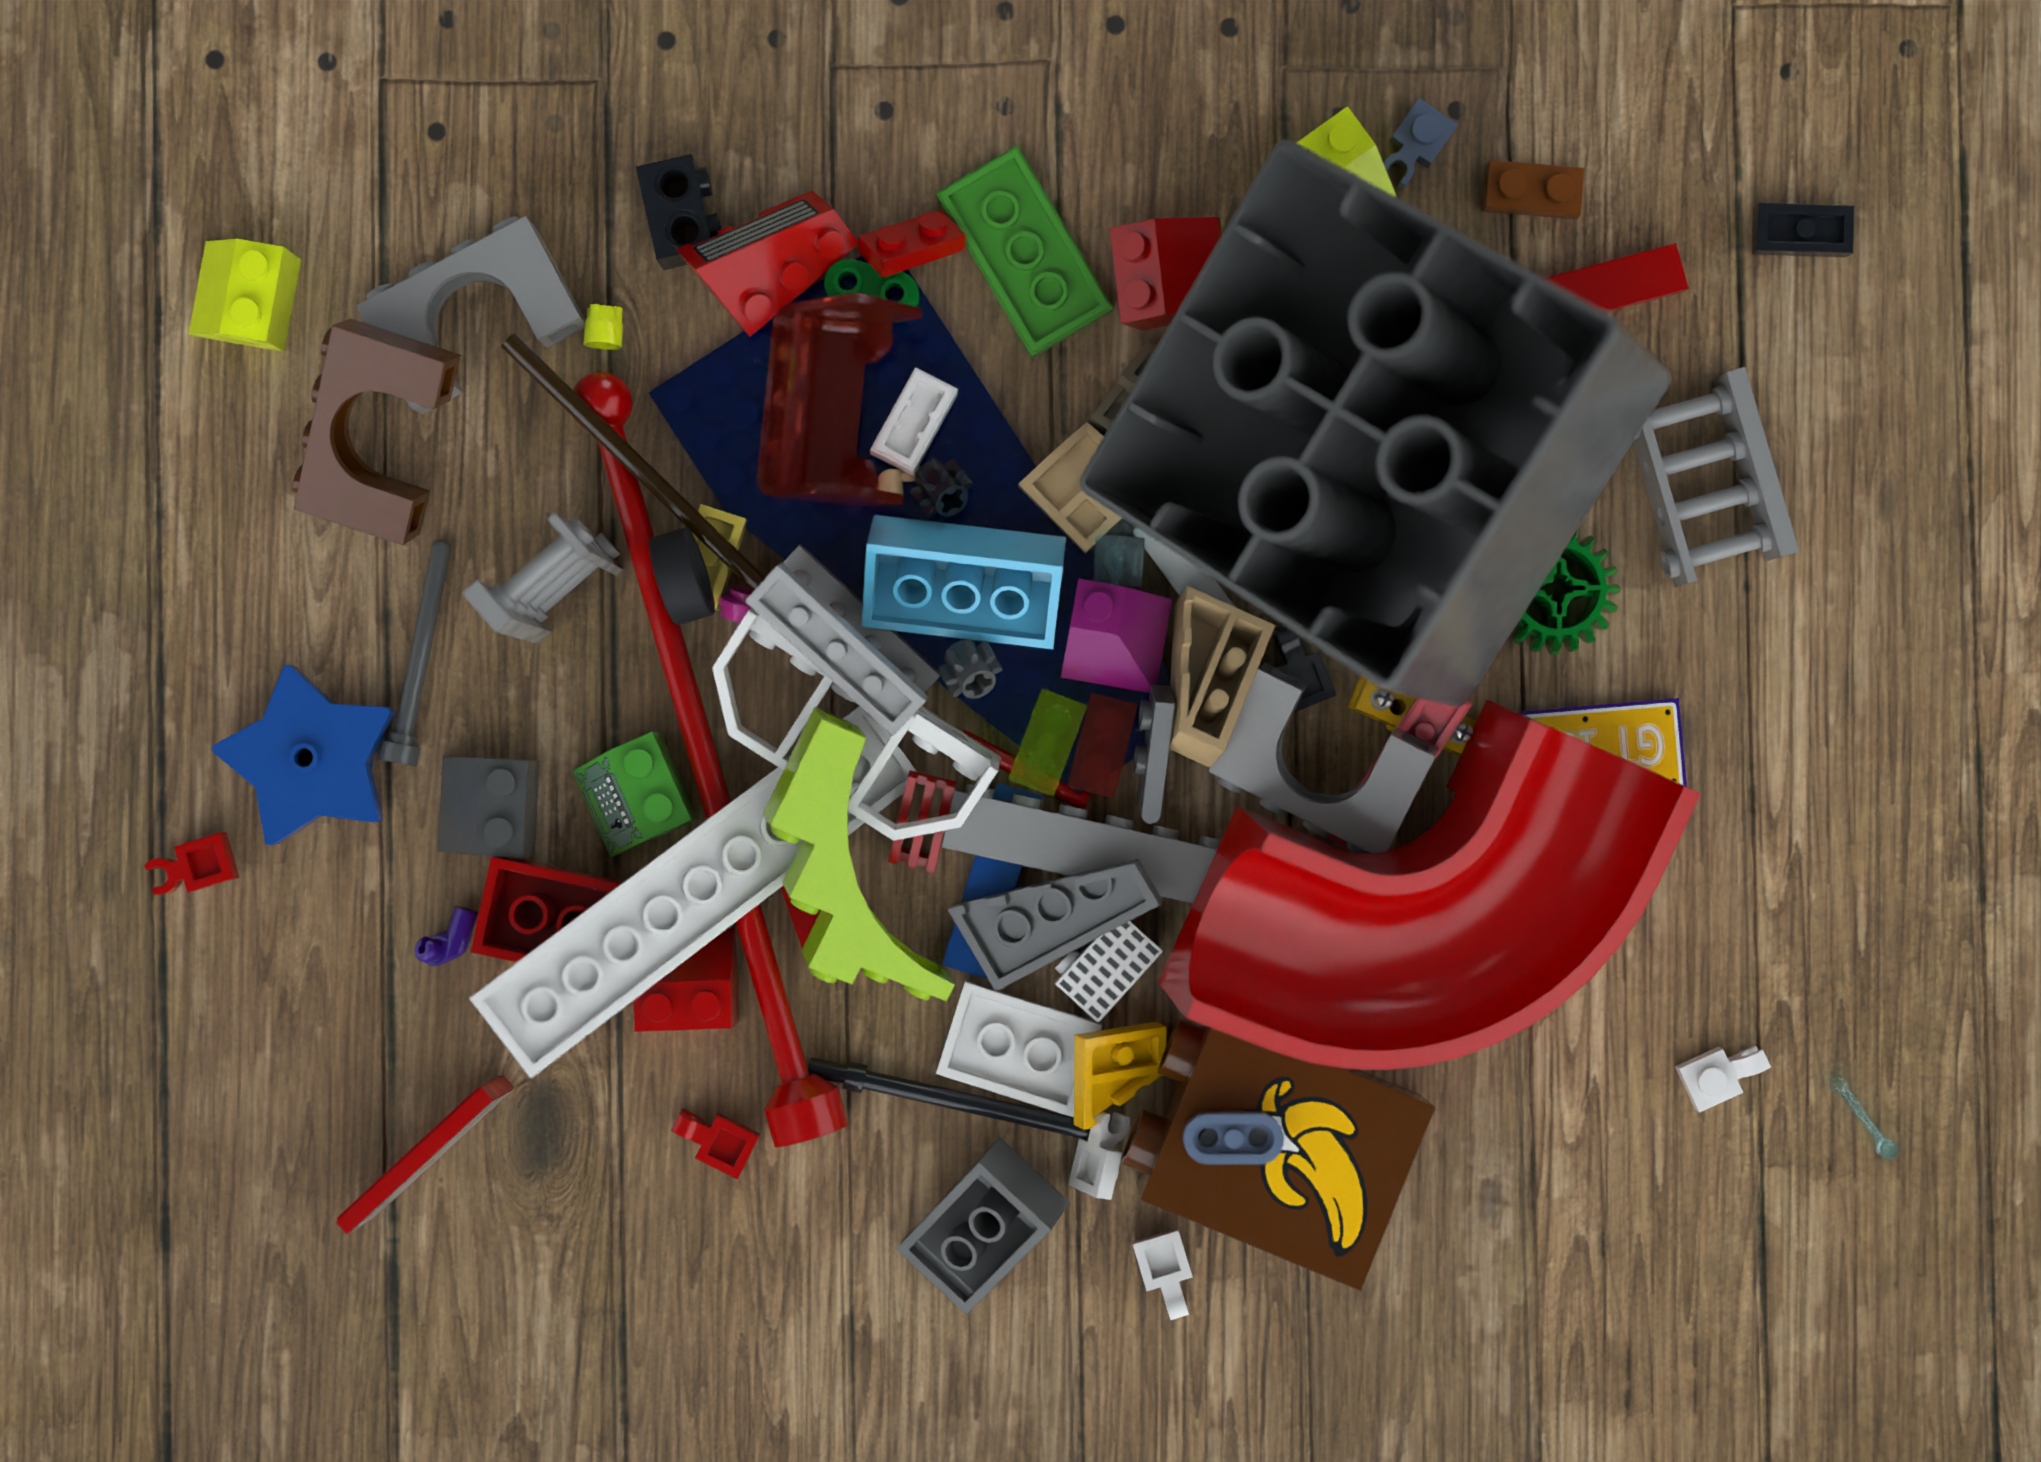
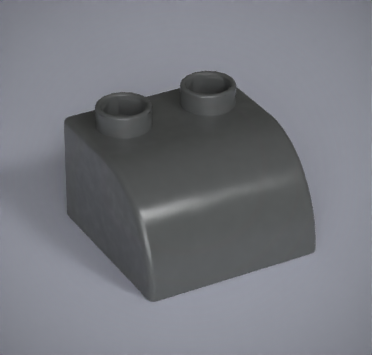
(1374, 426)

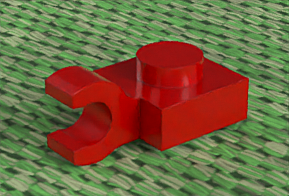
(723, 1144)

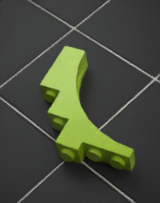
(813, 807)

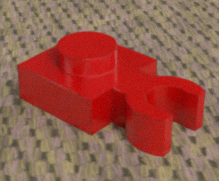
(199, 865)

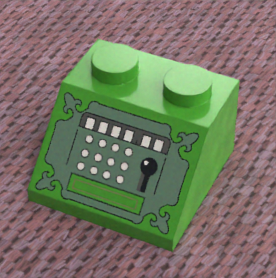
(635, 793)

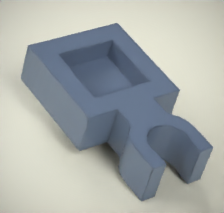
(1419, 139)

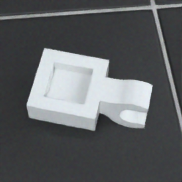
(1714, 1077)
(1095, 1158)
(1164, 1265)

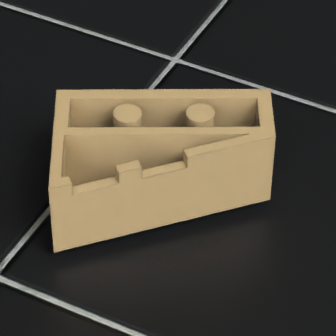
(1211, 671)

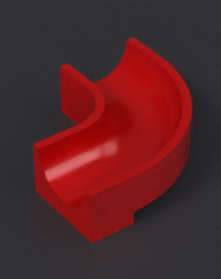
(1441, 938)

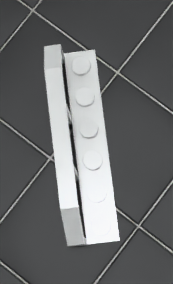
(929, 733)

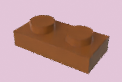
(1533, 189)

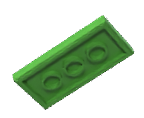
(1024, 252)

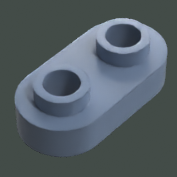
(1232, 1137)

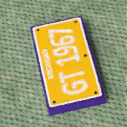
(1637, 731)

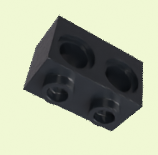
(670, 214)

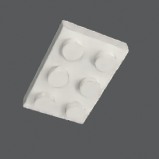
(1014, 1047)

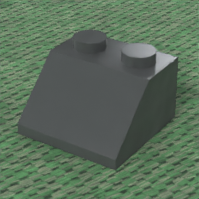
(488, 806)

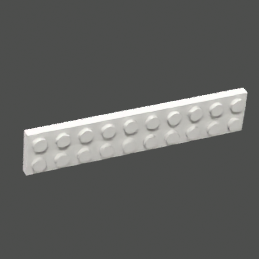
(659, 917)

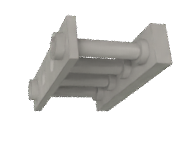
(1756, 488)
(522, 602)
(825, 625)

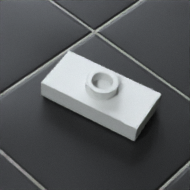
(914, 421)

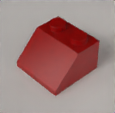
(1158, 266)
(695, 993)

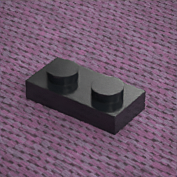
(1802, 230)

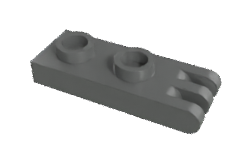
(1152, 757)

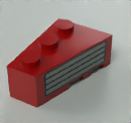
(770, 258)

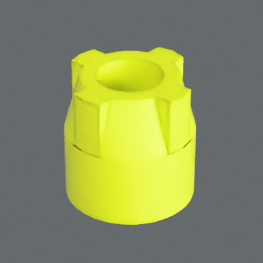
(603, 327)

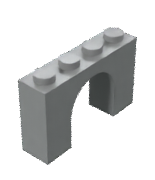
(508, 257)
(1256, 763)

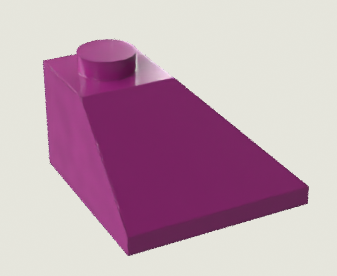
(1116, 636)

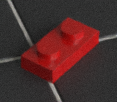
(911, 243)

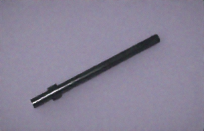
(857, 1077)

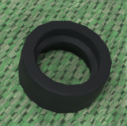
(681, 576)

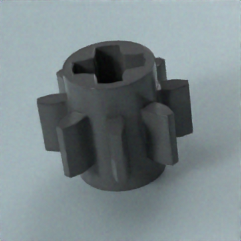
(970, 668)

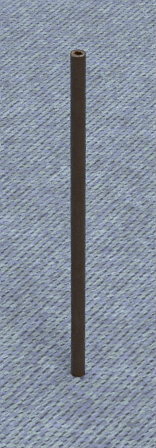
(633, 461)

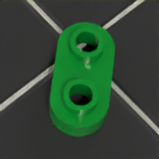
(870, 281)

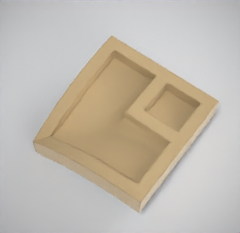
(1058, 493)

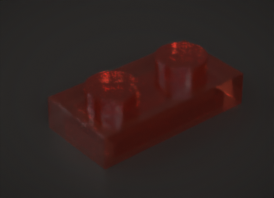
(1102, 745)

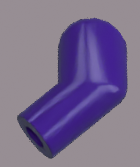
(449, 943)

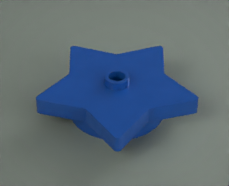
(342, 747)

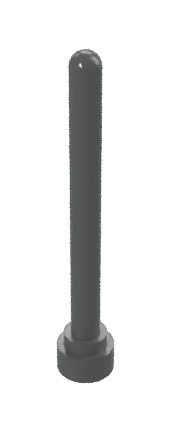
(401, 744)

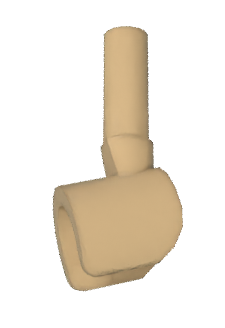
(892, 480)

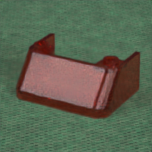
(817, 398)

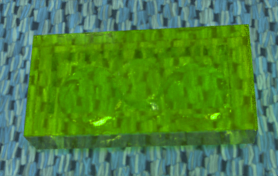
(1047, 742)

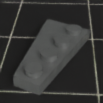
(1043, 921)

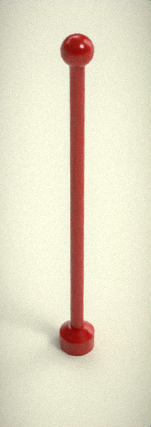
(803, 1102)

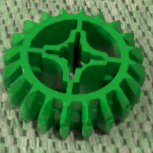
(1553, 610)

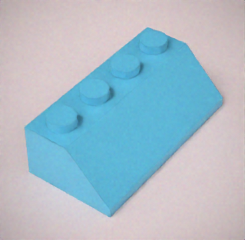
(962, 581)

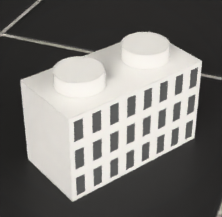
(1106, 968)

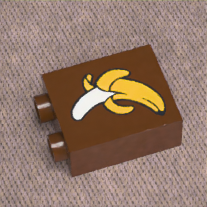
(1339, 1163)

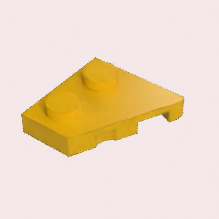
(1113, 1067)

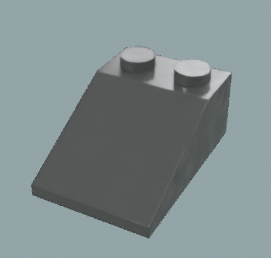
(984, 1226)

